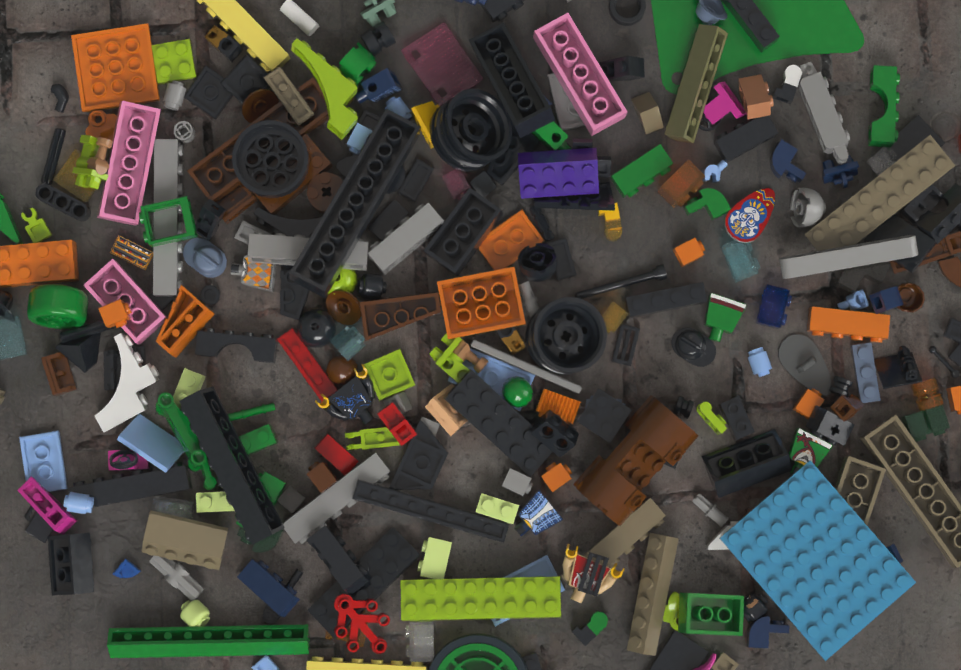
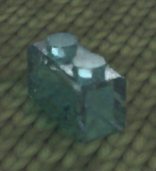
(740, 260)

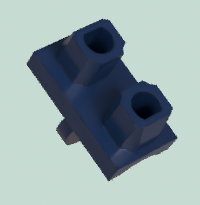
(840, 174)

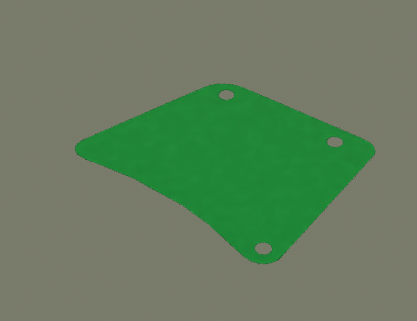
(803, 29)

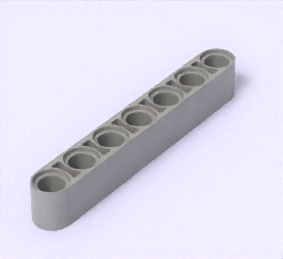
(848, 256)

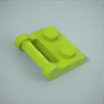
(716, 422)

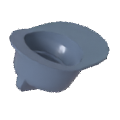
(710, 11)
(204, 257)

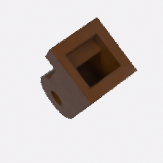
(847, 407)

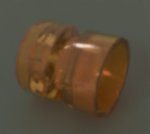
(927, 387)

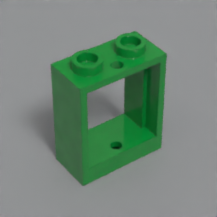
(145, 219)

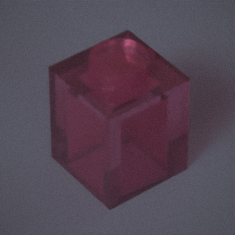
(456, 184)

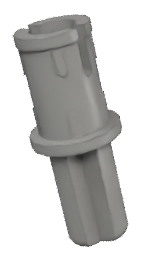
(710, 509)

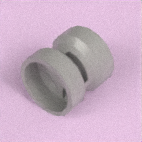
(187, 134)

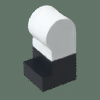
(791, 80)

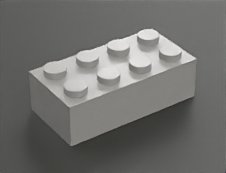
(406, 238)

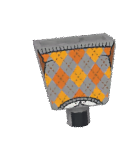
(255, 274)

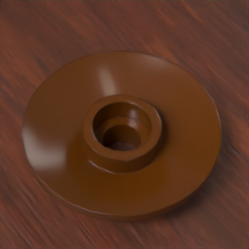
(258, 103)
(343, 307)

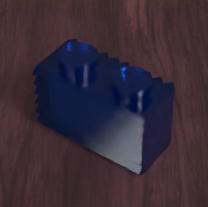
(773, 307)

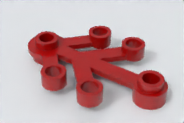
(358, 622)

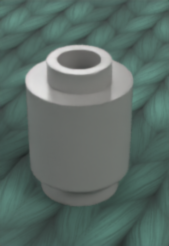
(174, 95)

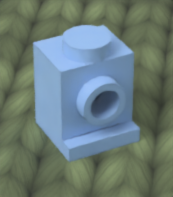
(358, 138)

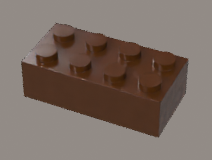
(317, 165)

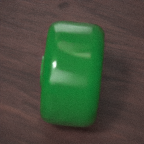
(57, 306)

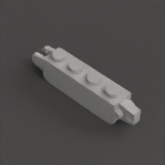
(823, 114)

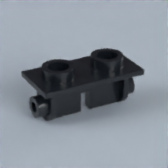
(112, 369)

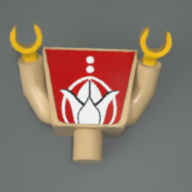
(573, 570)

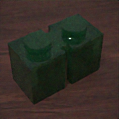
(926, 422)

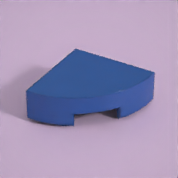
(126, 570)

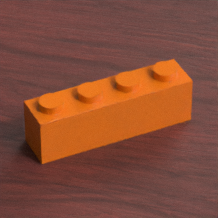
(848, 323)

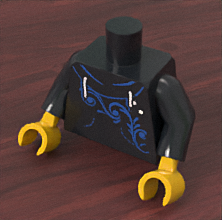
(352, 399)

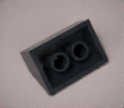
(70, 564)

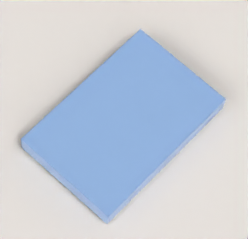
(151, 443)
(44, 460)

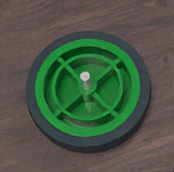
(478, 653)

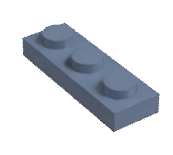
(865, 372)

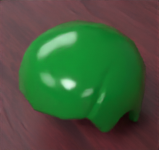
(517, 391)

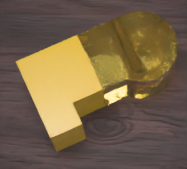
(613, 223)

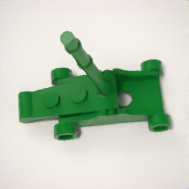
(189, 441)

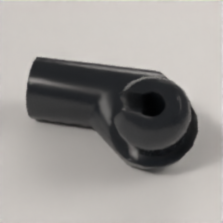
(61, 95)

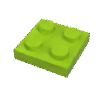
(174, 61)
(389, 374)

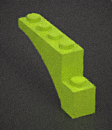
(334, 86)

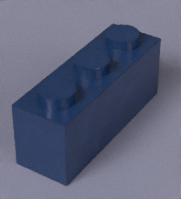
(269, 587)

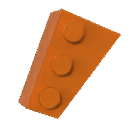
(183, 323)

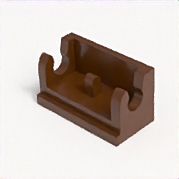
(237, 203)
(58, 374)

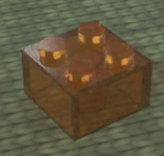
(681, 184)

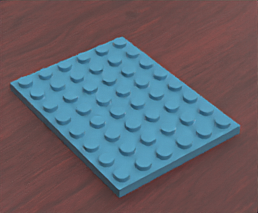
(817, 560)

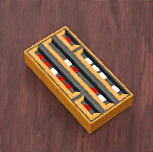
(132, 252)

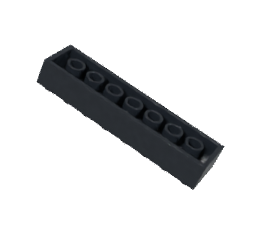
(231, 465)

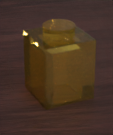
(614, 317)

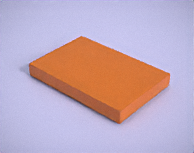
(508, 239)

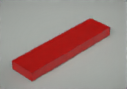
(306, 364)

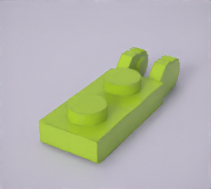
(372, 439)

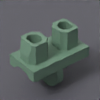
(370, 13)

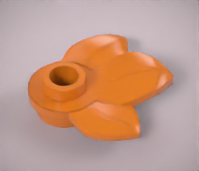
(103, 129)

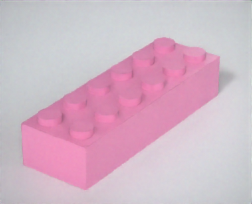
(579, 74)
(129, 163)

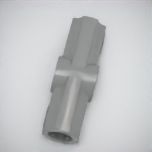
(178, 576)

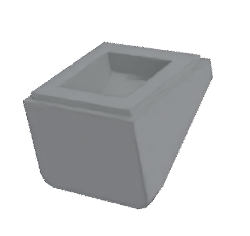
(401, 402)

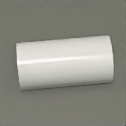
(299, 17)

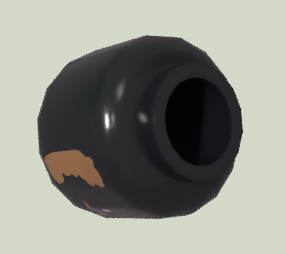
(754, 607)

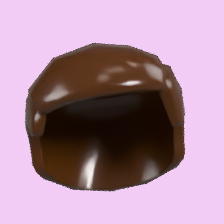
(911, 296)
(340, 370)

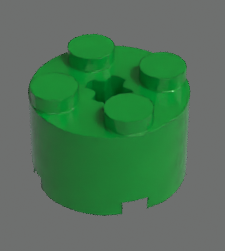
(356, 63)

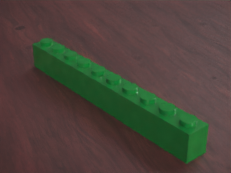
(208, 641)

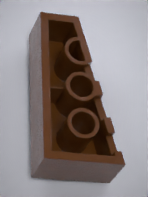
(396, 312)

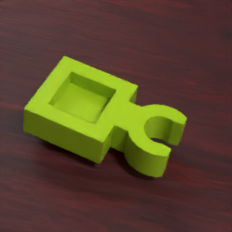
(36, 229)

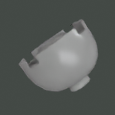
(807, 207)

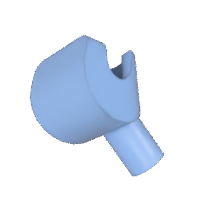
(714, 171)
(854, 301)

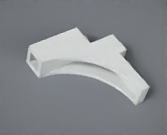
(134, 377)

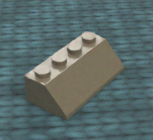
(184, 540)

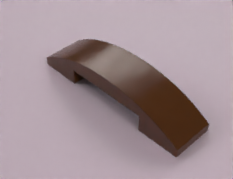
(946, 247)

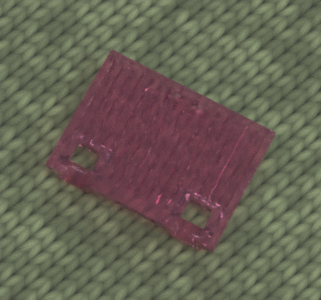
(442, 64)

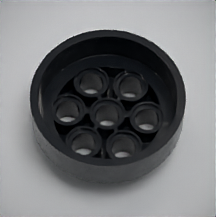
(249, 145)

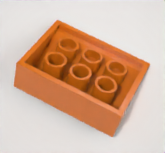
(481, 303)

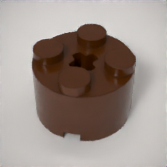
(318, 185)

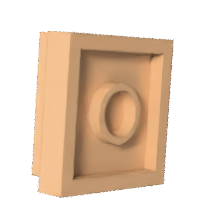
(444, 413)

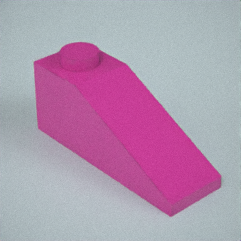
(47, 506)

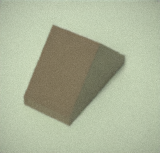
(648, 113)

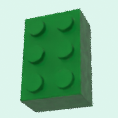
(711, 614)

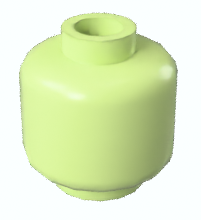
(194, 613)

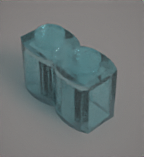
(348, 342)

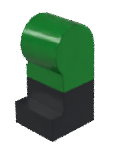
(592, 628)

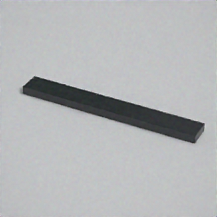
(430, 511)

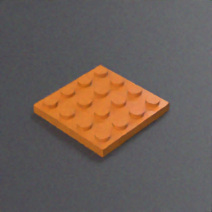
(115, 67)

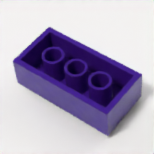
(558, 173)

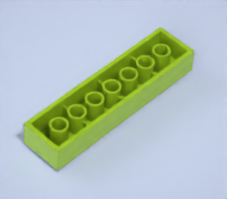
(480, 598)

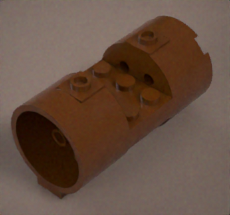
(617, 482)

